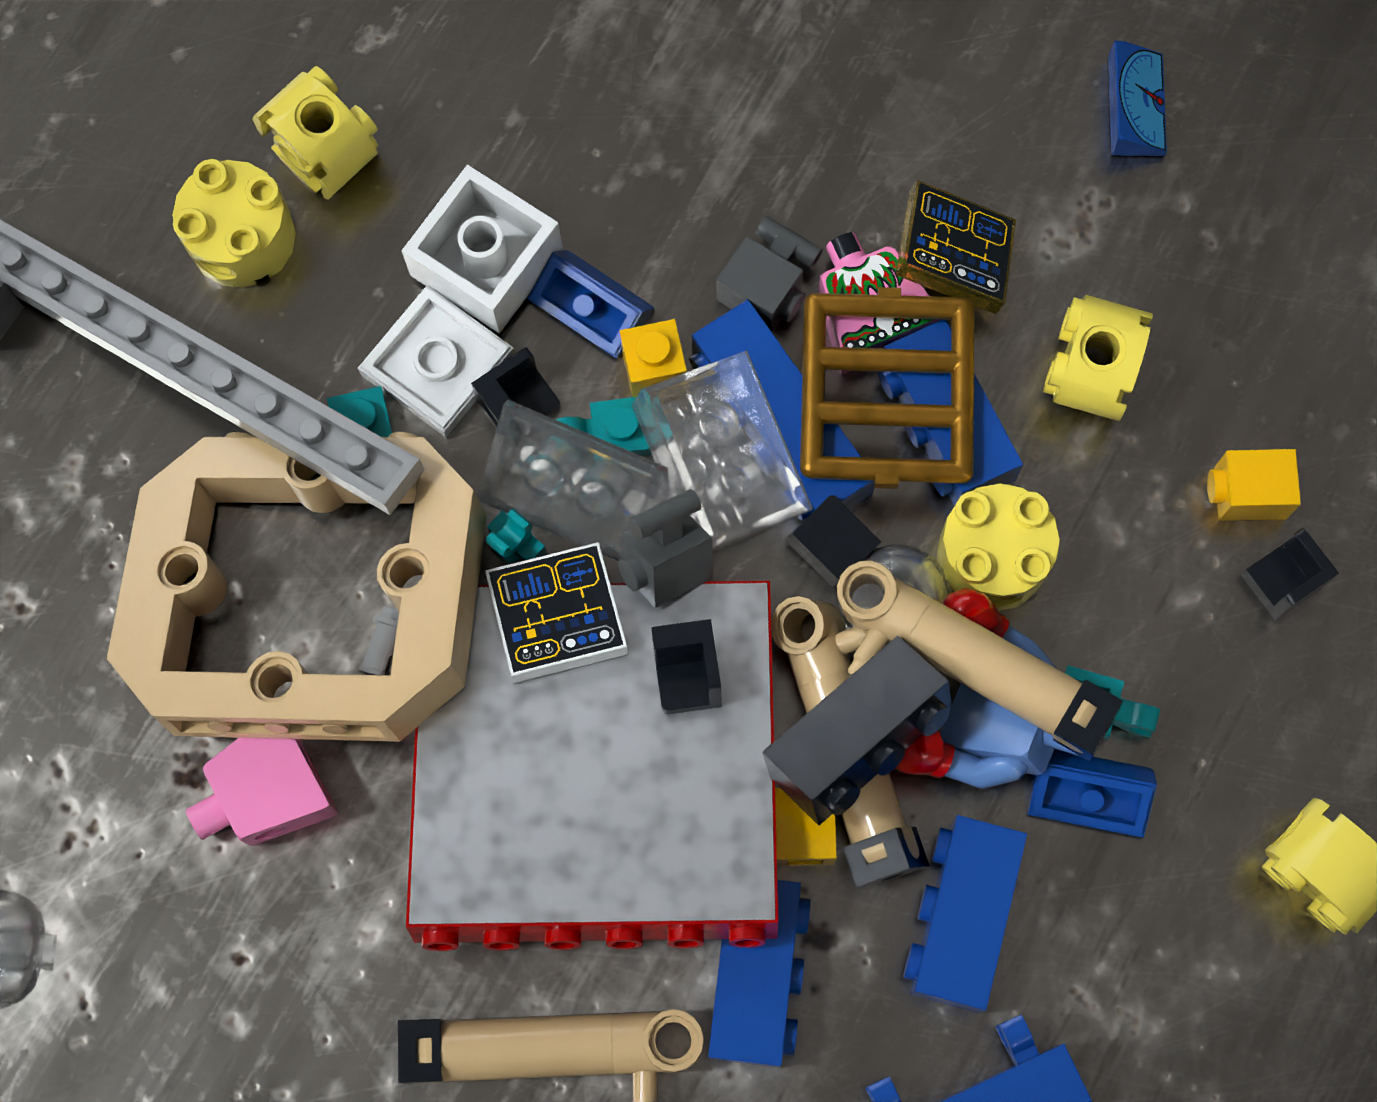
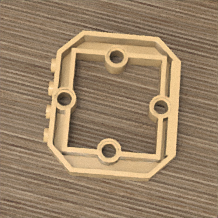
(159, 612)

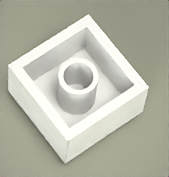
(482, 248)

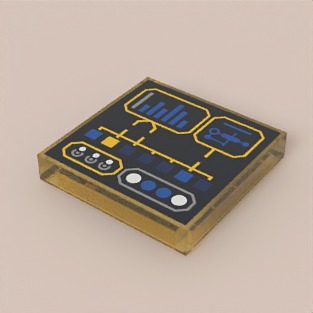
(956, 247)

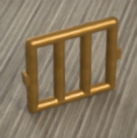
(817, 412)

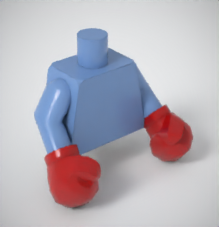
(980, 738)

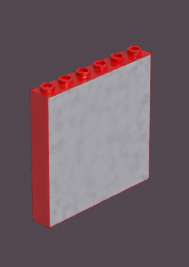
(588, 809)

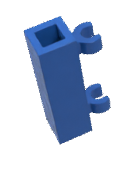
(1032, 1078)

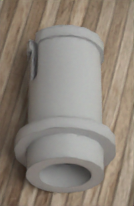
(381, 647)

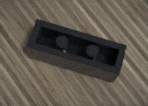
(859, 731)

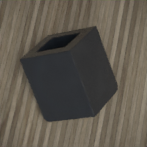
(515, 381)
(832, 539)
(1290, 574)
(686, 666)

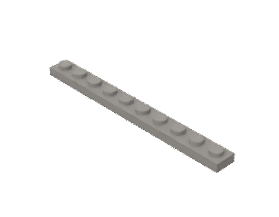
(207, 372)

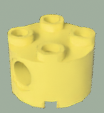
(322, 158)
(234, 222)
(1120, 335)
(999, 543)
(1330, 864)

